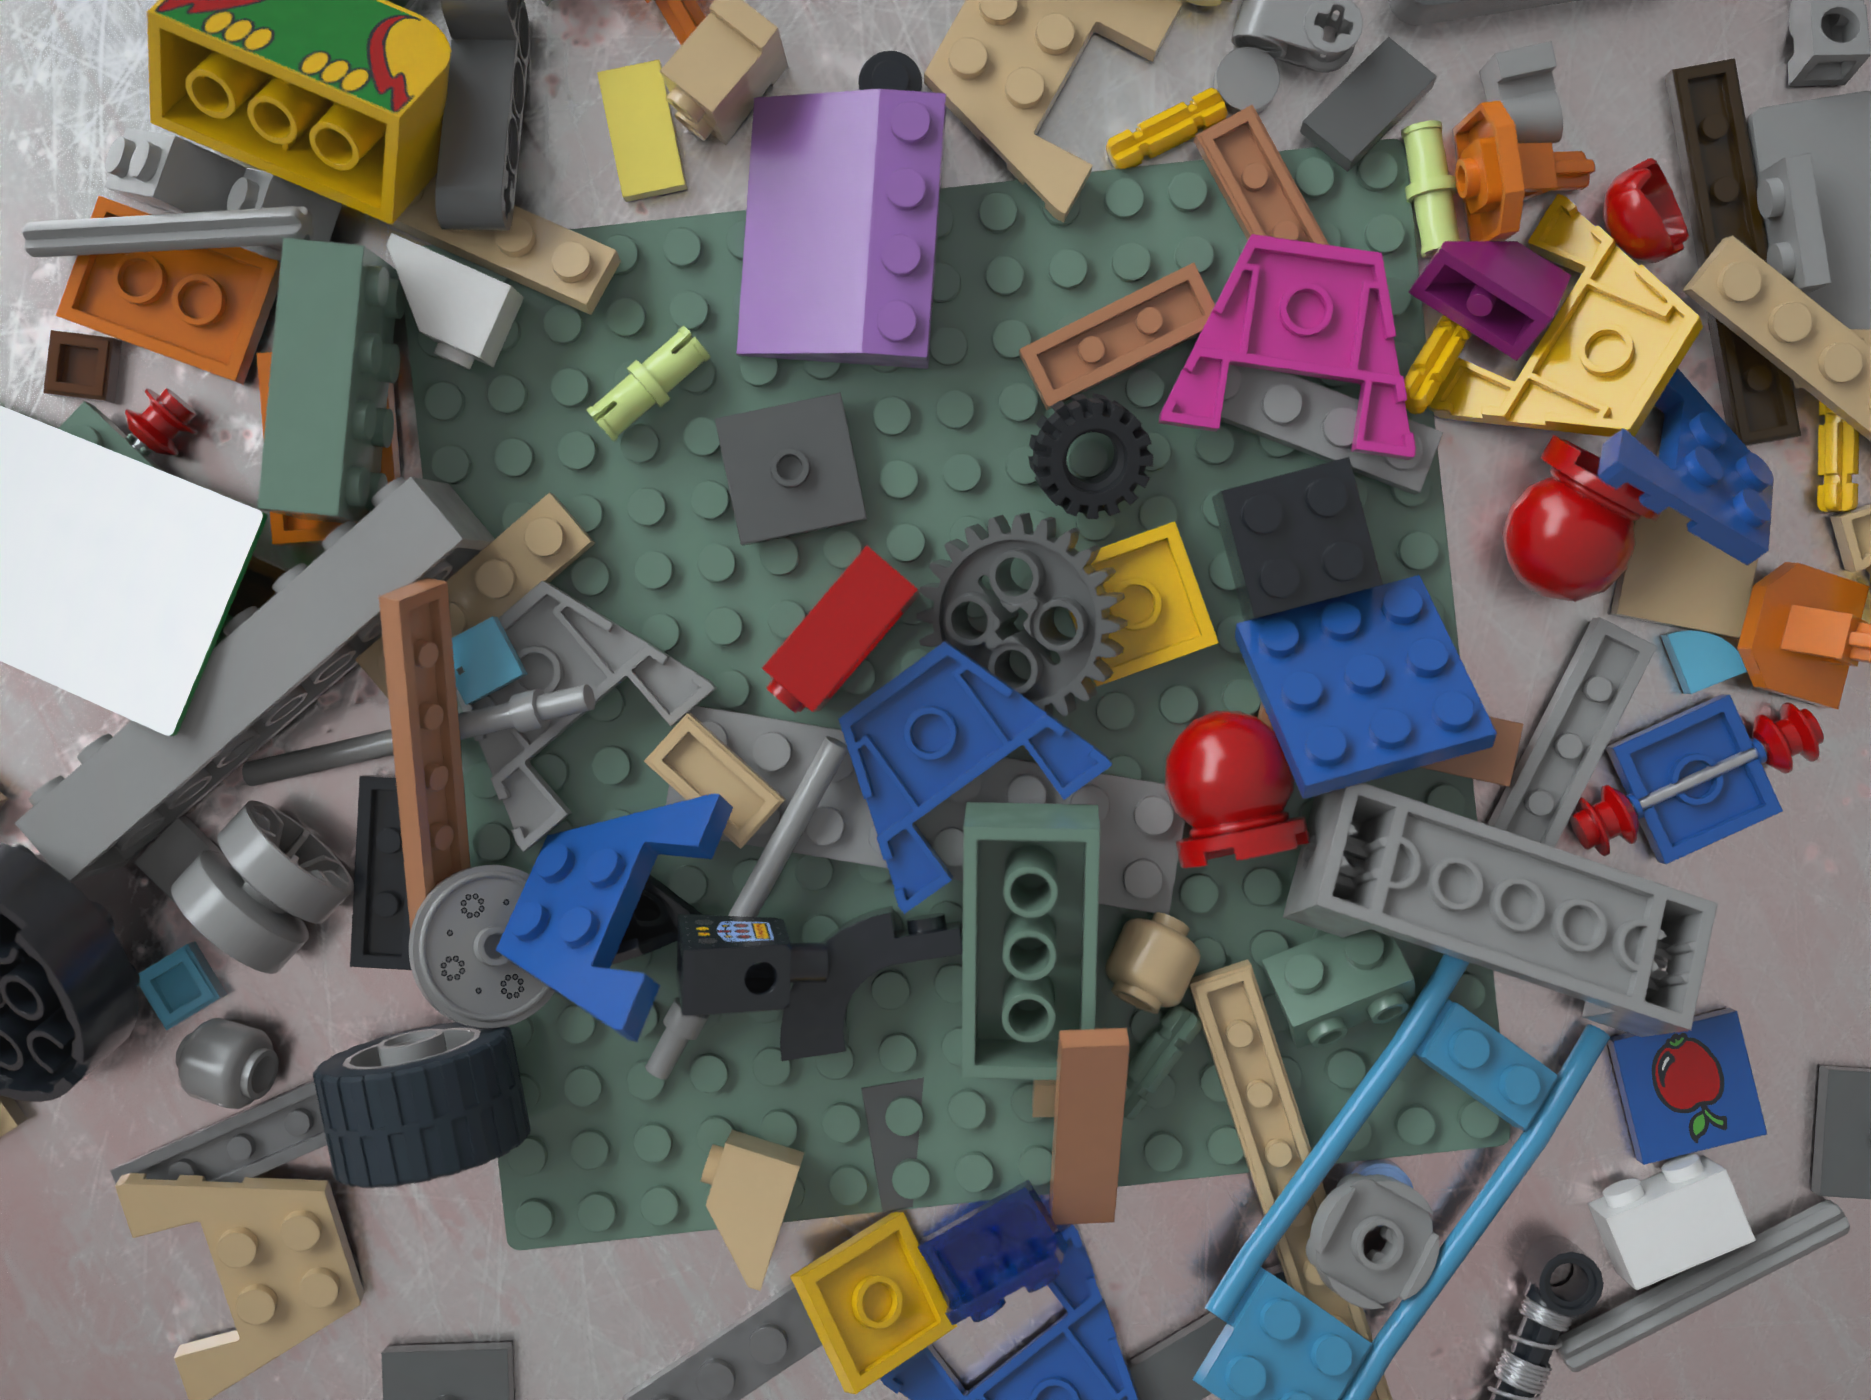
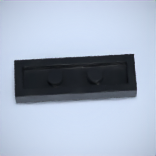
(380, 893)

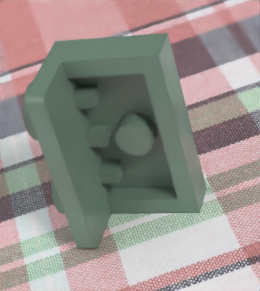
(1339, 984)

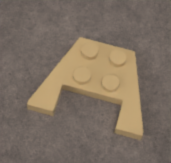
(1010, 63)
(276, 1258)

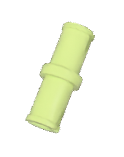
(1430, 185)
(648, 383)

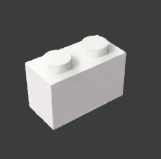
(1670, 1220)

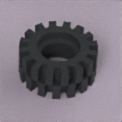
(1114, 485)

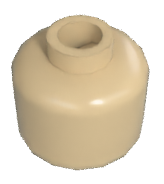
(1152, 962)

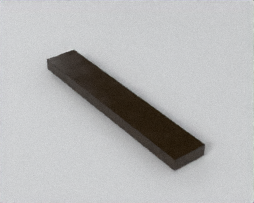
(1723, 204)

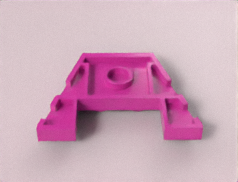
(1305, 315)

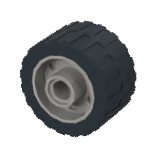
(421, 1104)

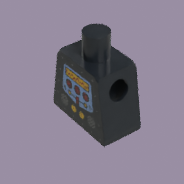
(720, 968)

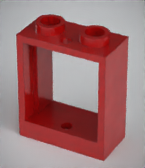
(839, 633)

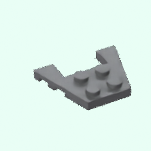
(561, 649)

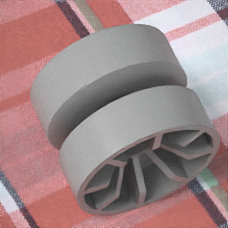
(262, 887)

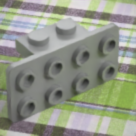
(1817, 198)

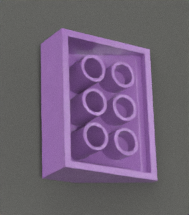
(842, 227)

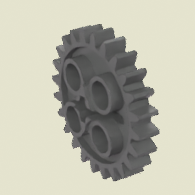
(1059, 579)

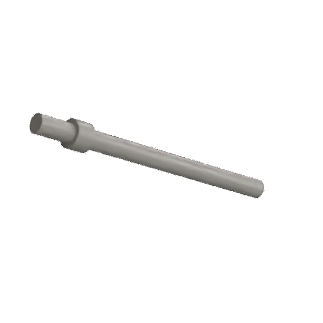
(524, 712)
(756, 890)

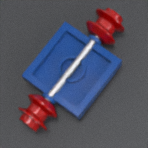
(1696, 778)

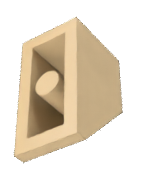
(750, 1198)

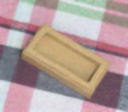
(702, 765)

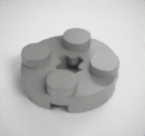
(1339, 1231)

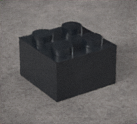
(1296, 539)

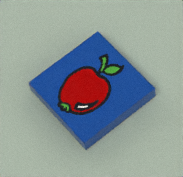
(1687, 1088)

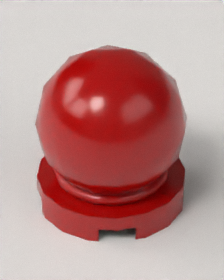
(1572, 529)
(1232, 790)

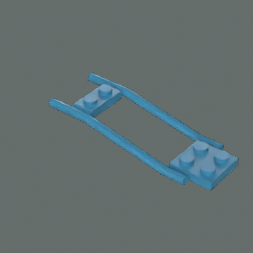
(1289, 1346)

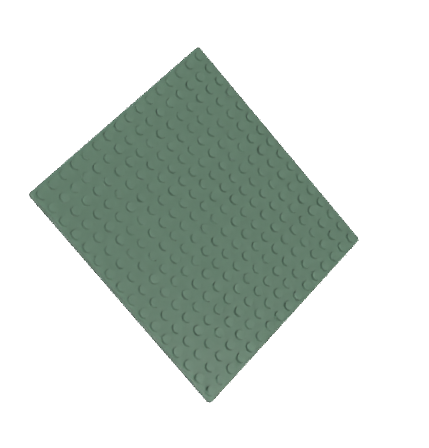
(932, 456)

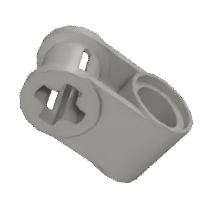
(1296, 30)

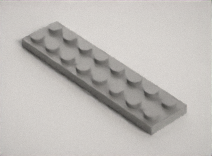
(1134, 814)

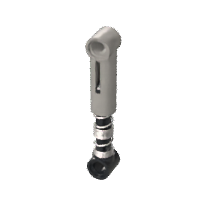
(1546, 1313)

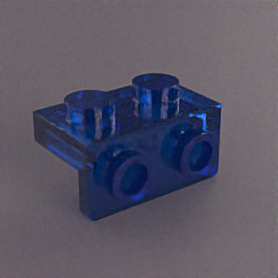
(995, 1253)

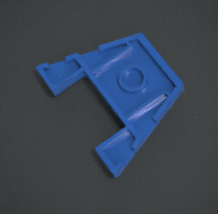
(1698, 472)
(932, 737)
(585, 897)
(1067, 1361)

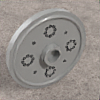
(457, 955)

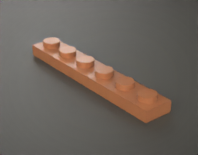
(425, 735)

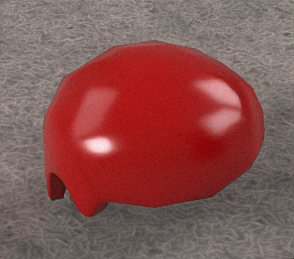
(1644, 214)

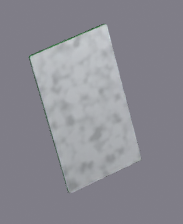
(113, 571)

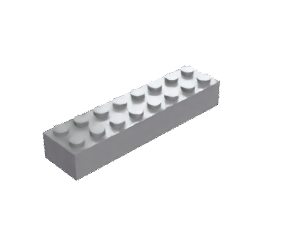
(253, 681)

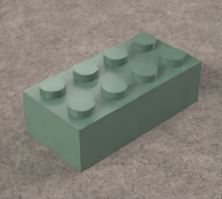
(330, 381)
(1027, 934)

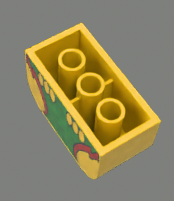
(306, 91)

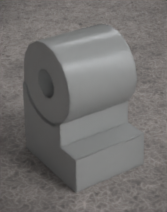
(1828, 41)
(1526, 88)

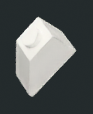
(454, 303)

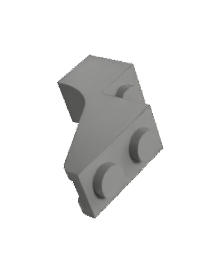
(190, 179)

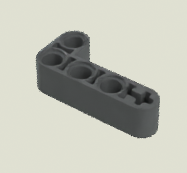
(482, 114)

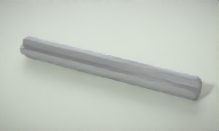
(167, 232)
(1702, 1285)

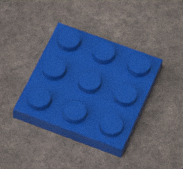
(1363, 686)

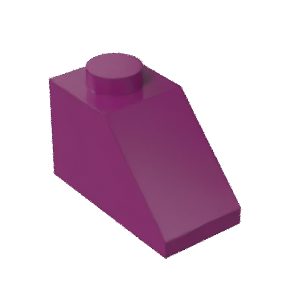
(1493, 291)

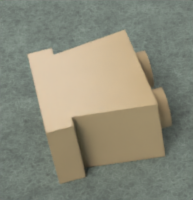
(723, 69)

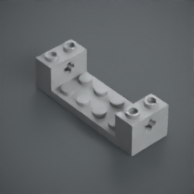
(1504, 906)

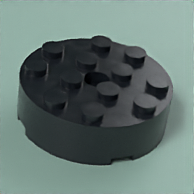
(62, 981)

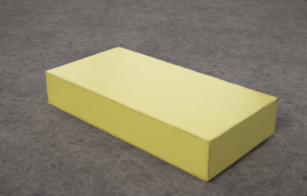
(642, 131)

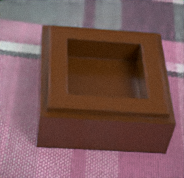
(82, 366)

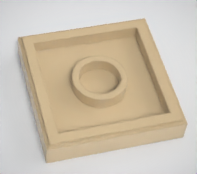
(1683, 580)

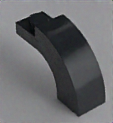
(818, 1011)

